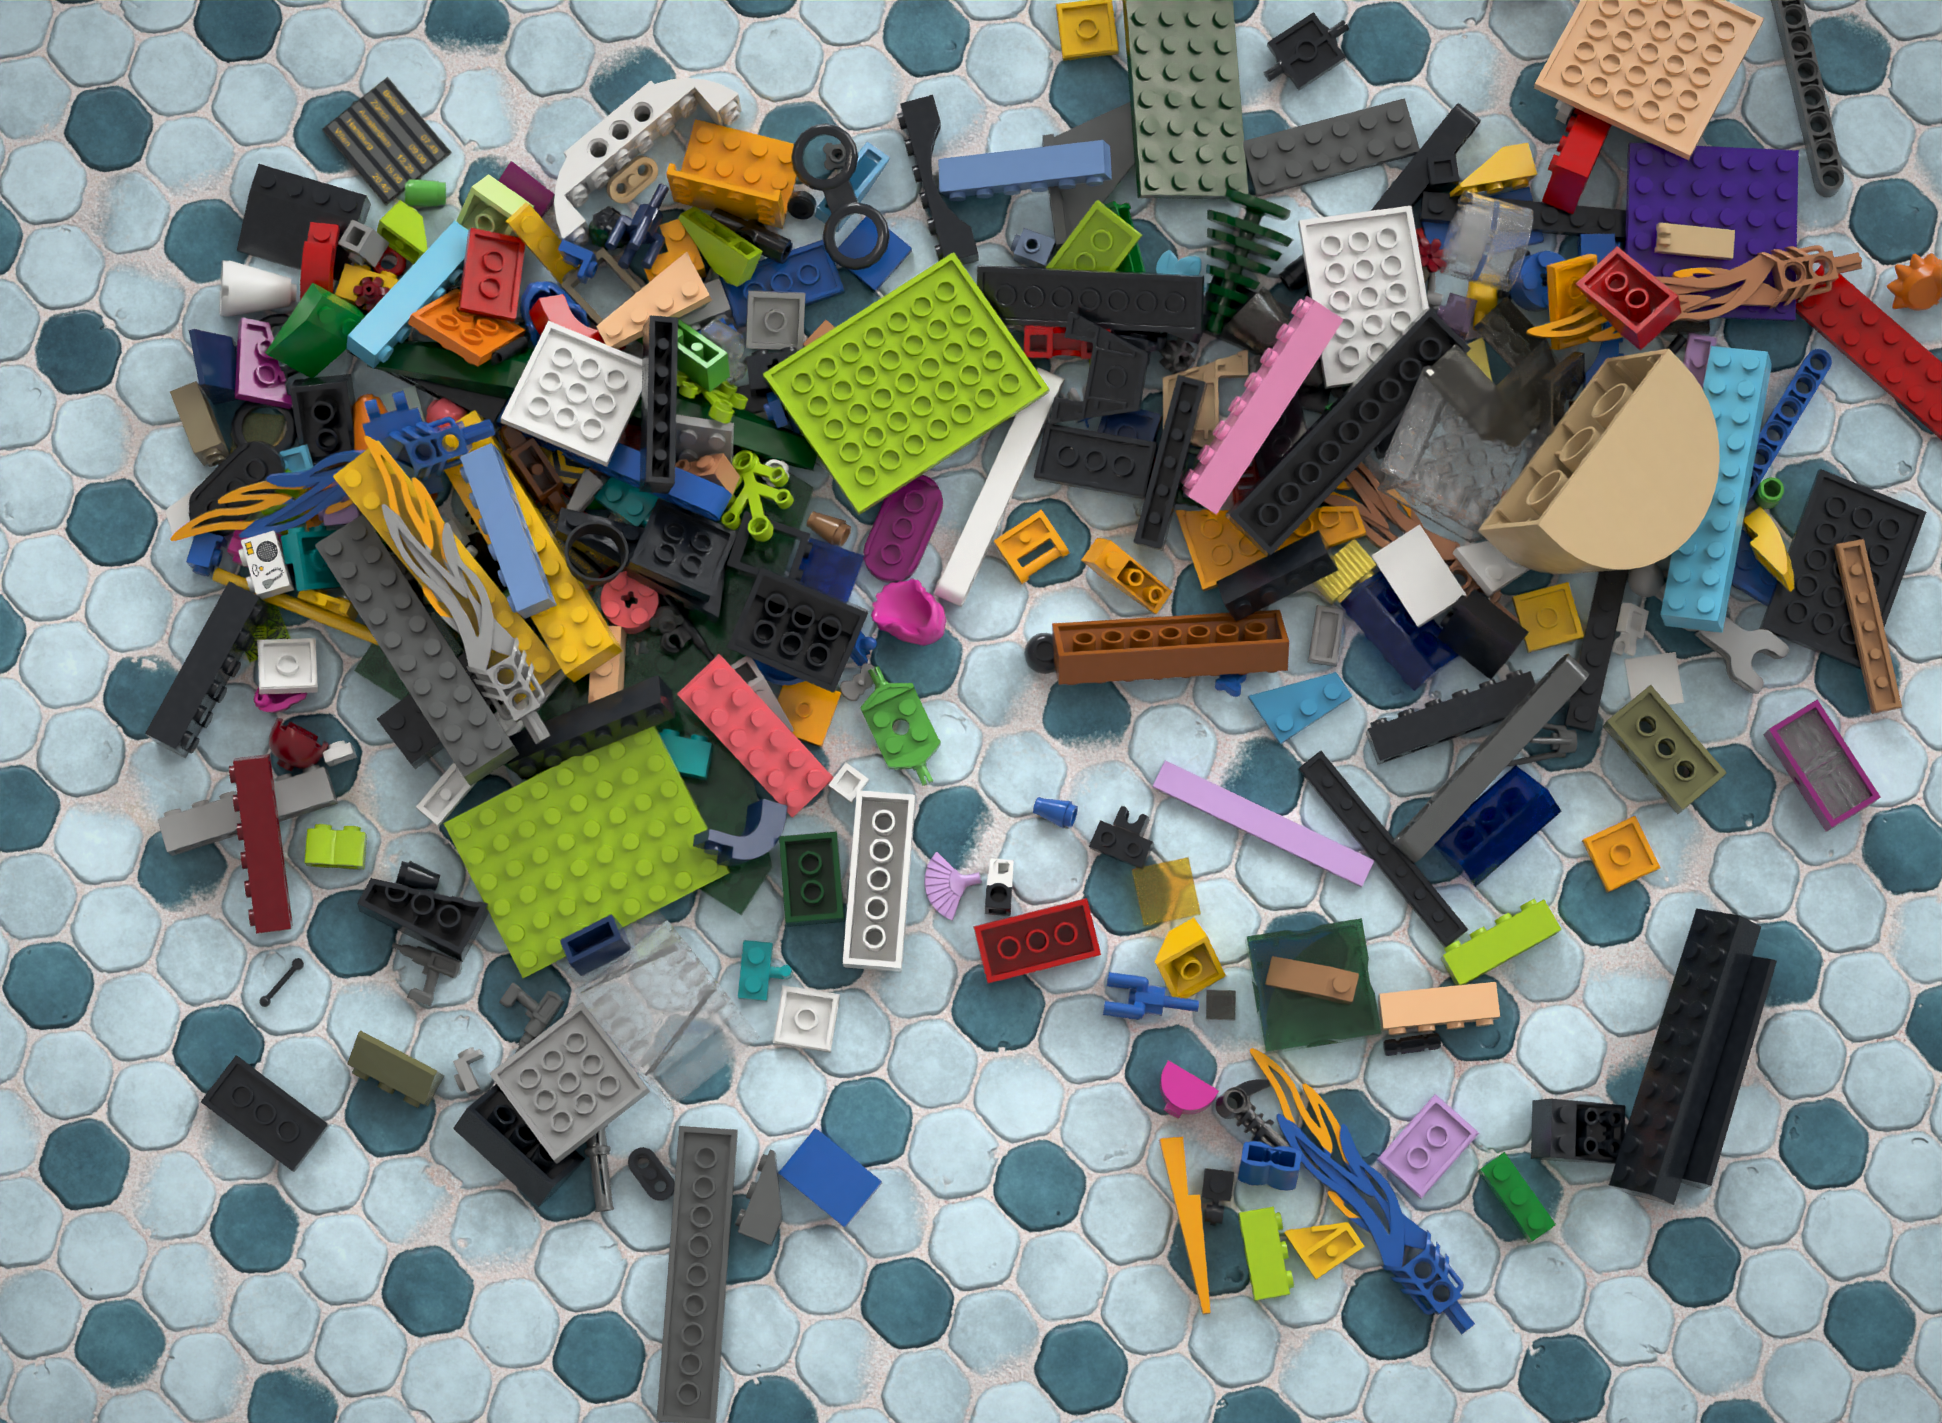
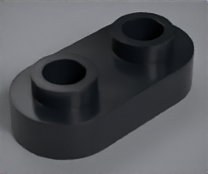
(651, 1174)

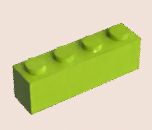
(1501, 943)

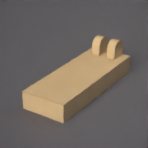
(1695, 241)

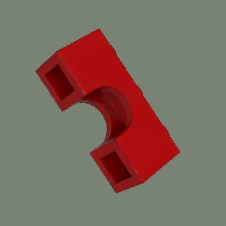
(1051, 341)

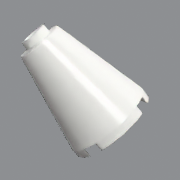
(252, 290)

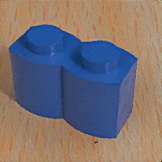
(1268, 1165)

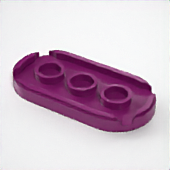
(903, 530)

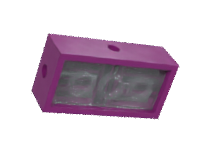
(1821, 765)

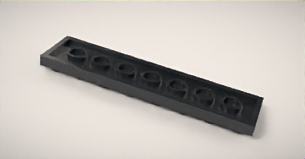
(1104, 297)

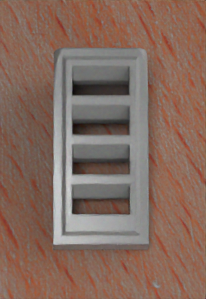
(585, 491)

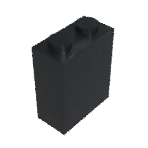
(1481, 633)

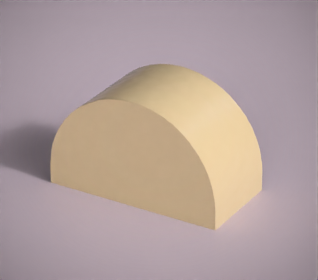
(1617, 475)

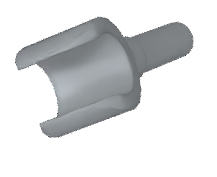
(1434, 299)

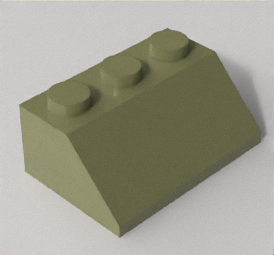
(394, 1070)

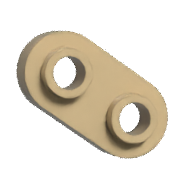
(632, 181)

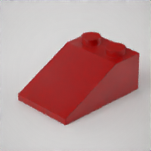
(1630, 298)

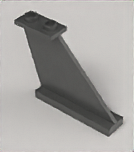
(1071, 205)

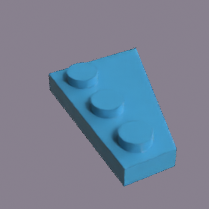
(1300, 704)

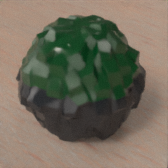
(602, 226)

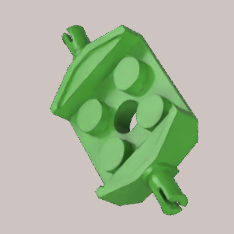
(894, 703)

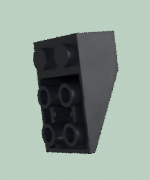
(1576, 1131)

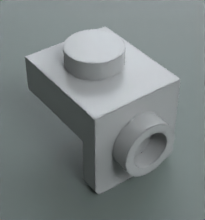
(465, 1078)

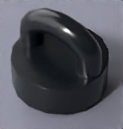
(801, 205)

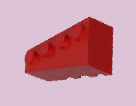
(1575, 161)

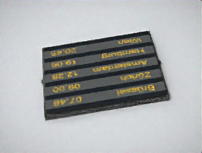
(386, 140)

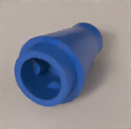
(1059, 812)

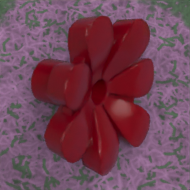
(1431, 255)
(370, 293)

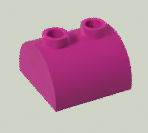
(1184, 1092)

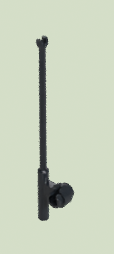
(682, 634)

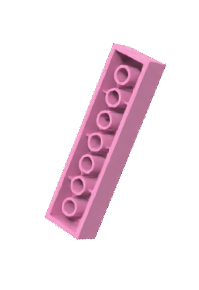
(1261, 404)

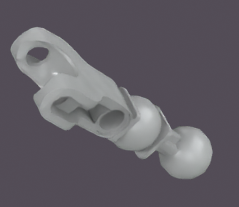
(1734, 644)

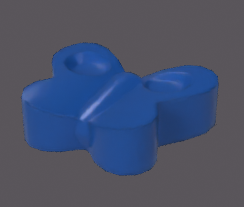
(1230, 683)

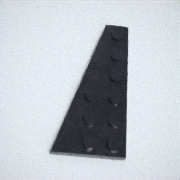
(608, 550)

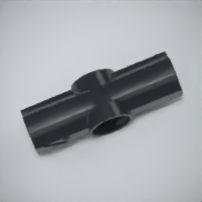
(773, 245)

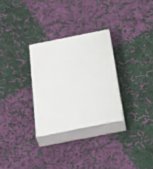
(1418, 576)

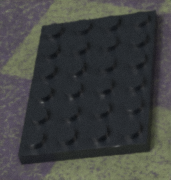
(1834, 514)

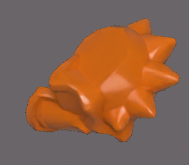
(1917, 284)

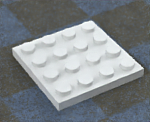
(576, 394)

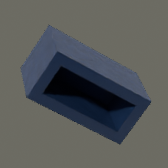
(595, 945)

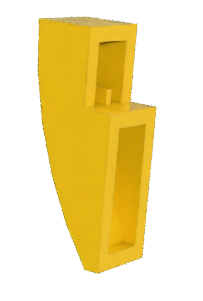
(1769, 547)

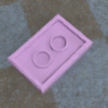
(1428, 1146)

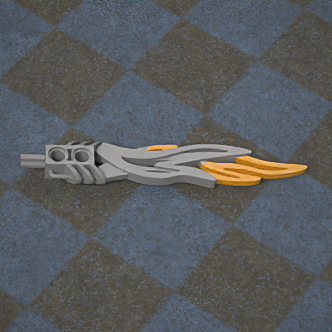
(491, 633)

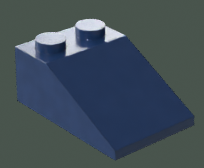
(215, 364)

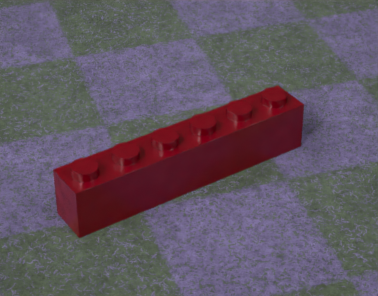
(262, 843)

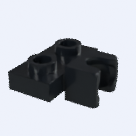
(1123, 839)

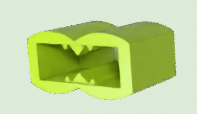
(335, 847)

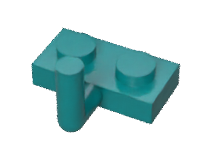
(757, 971)

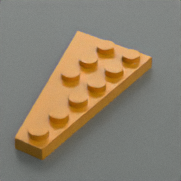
(1223, 549)

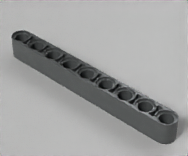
(1809, 87)
(1490, 758)

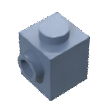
(1033, 249)

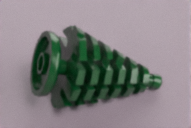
(1243, 245)

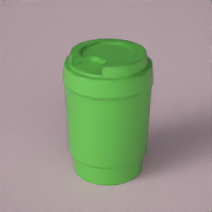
(425, 193)
(1769, 493)

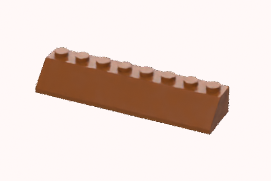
(1169, 647)

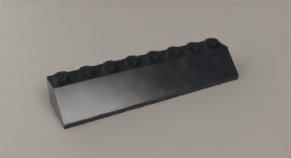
(1729, 1075)

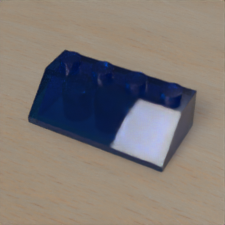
(1388, 625)
(1497, 825)

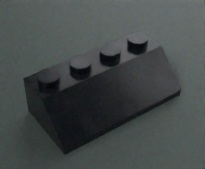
(512, 1148)

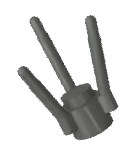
(1561, 741)

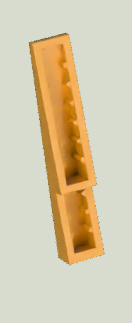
(1189, 1216)

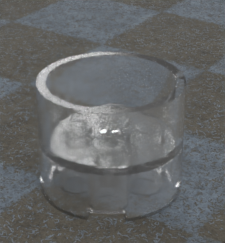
(1487, 241)

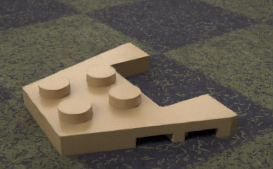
(1229, 367)

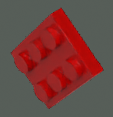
(491, 275)

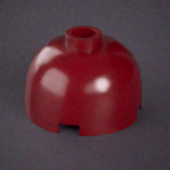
(295, 746)

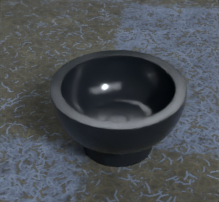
(1040, 653)

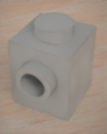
(363, 244)

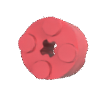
(638, 615)

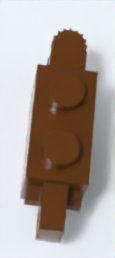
(533, 468)

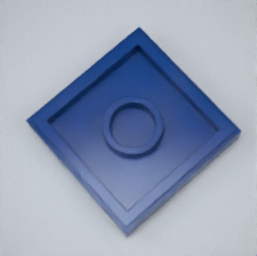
(862, 242)

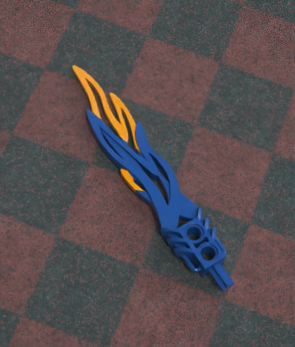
(411, 438)
(1402, 1229)

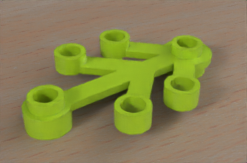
(722, 397)
(747, 465)

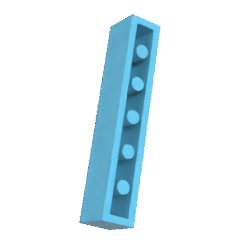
(422, 284)

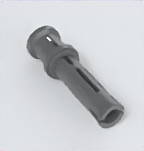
(602, 1201)

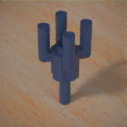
(641, 231)

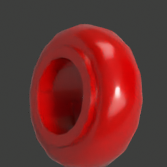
(399, 267)

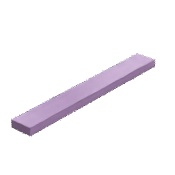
(1263, 823)

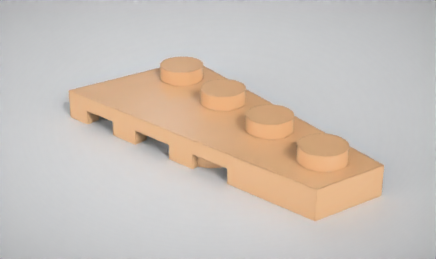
(668, 294)

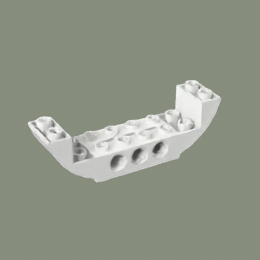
(658, 104)

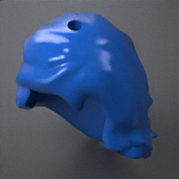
(545, 289)

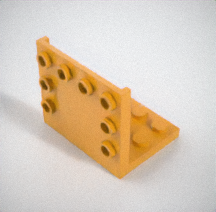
(735, 173)

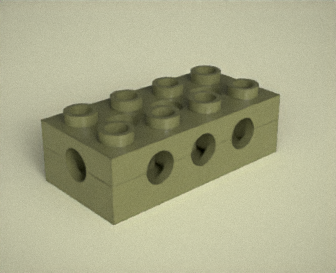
(1667, 730)

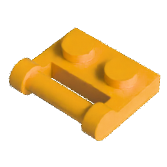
(1025, 539)

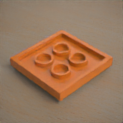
(464, 333)

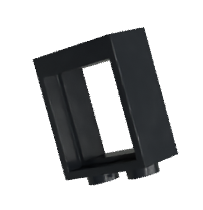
(803, 551)

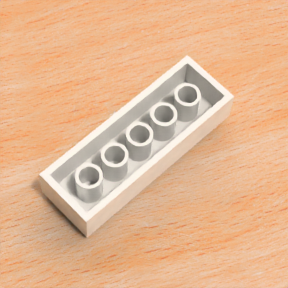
(879, 881)

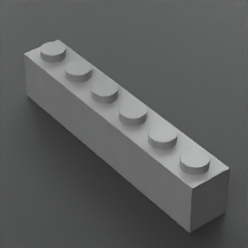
(218, 821)

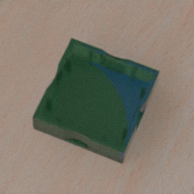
(1302, 1021)

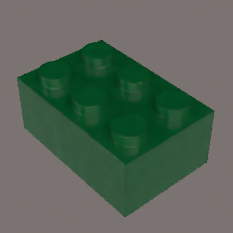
(811, 879)

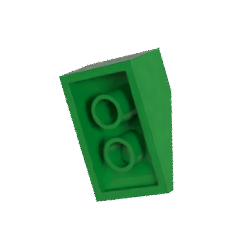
(315, 332)

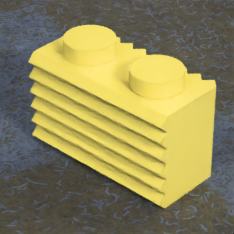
(1353, 568)

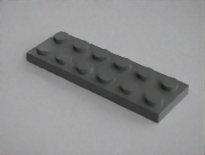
(1330, 147)

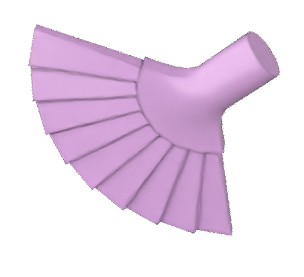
(946, 885)

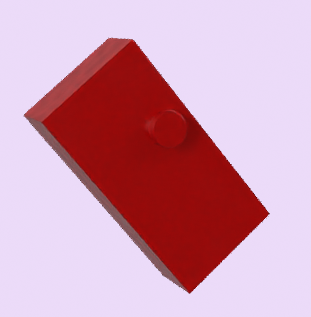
(1036, 940)

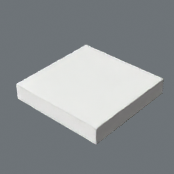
(287, 666)
(806, 1019)

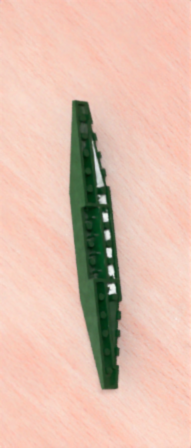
(442, 366)

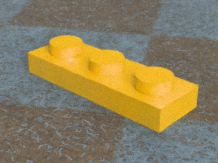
(539, 240)

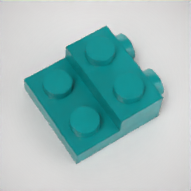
(627, 502)
(309, 566)

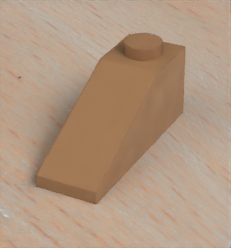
(1312, 980)

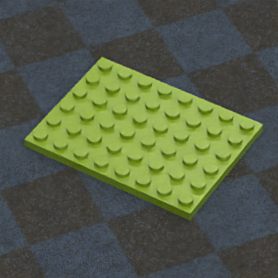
(906, 383)
(584, 845)

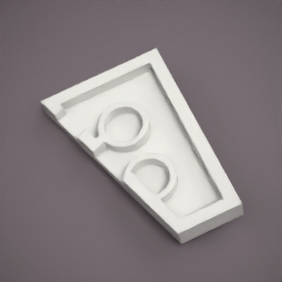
(1488, 566)

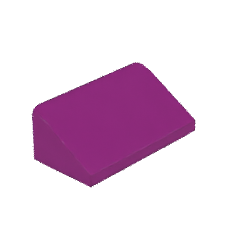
(527, 188)

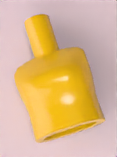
(1486, 300)

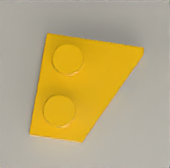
(336, 605)

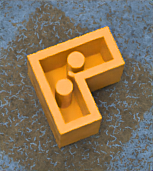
(677, 243)

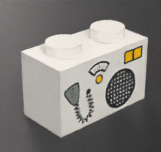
(266, 565)

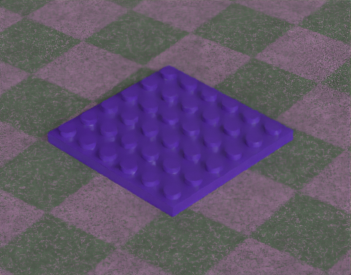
(1714, 189)

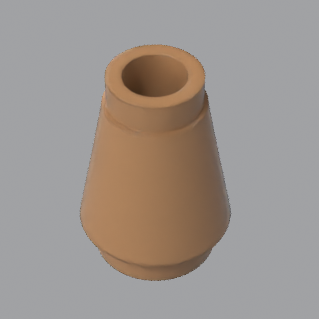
(831, 529)

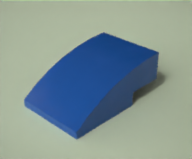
(830, 1177)

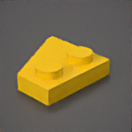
(1324, 1246)

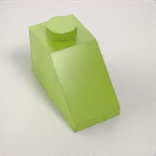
(404, 231)

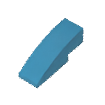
(869, 167)

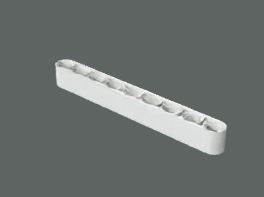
(997, 494)

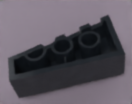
(432, 918)

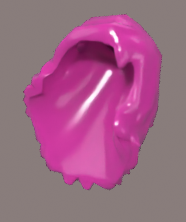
(909, 613)

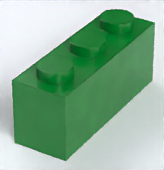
(1516, 1197)

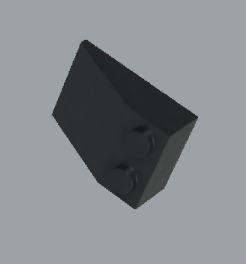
(324, 415)

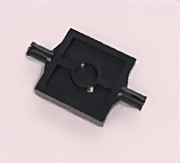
(1306, 51)

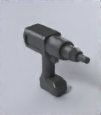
(433, 965)
(540, 1013)

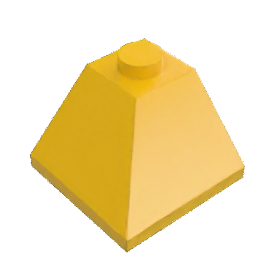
(1188, 960)

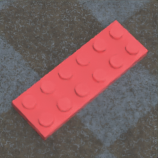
(755, 735)

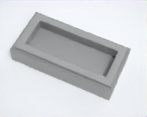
(1326, 635)

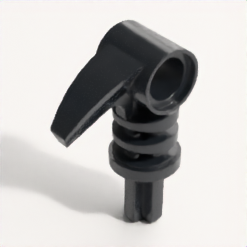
(1245, 1112)

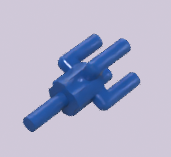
(1143, 998)

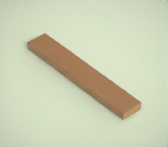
(1867, 626)

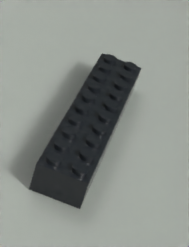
(1341, 436)
(1685, 1056)

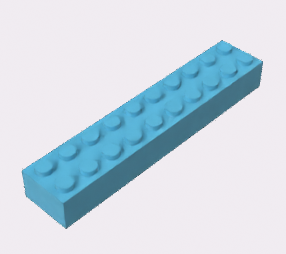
(1705, 564)

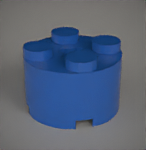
(1527, 289)

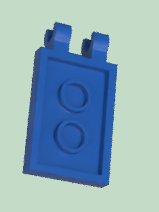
(394, 420)

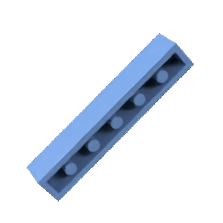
(1024, 170)
(507, 531)

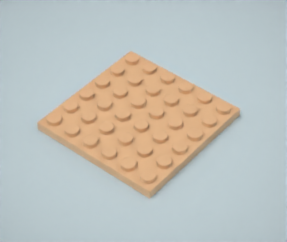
(1650, 65)

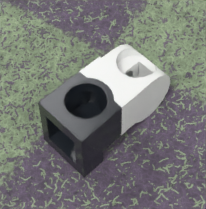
(999, 887)

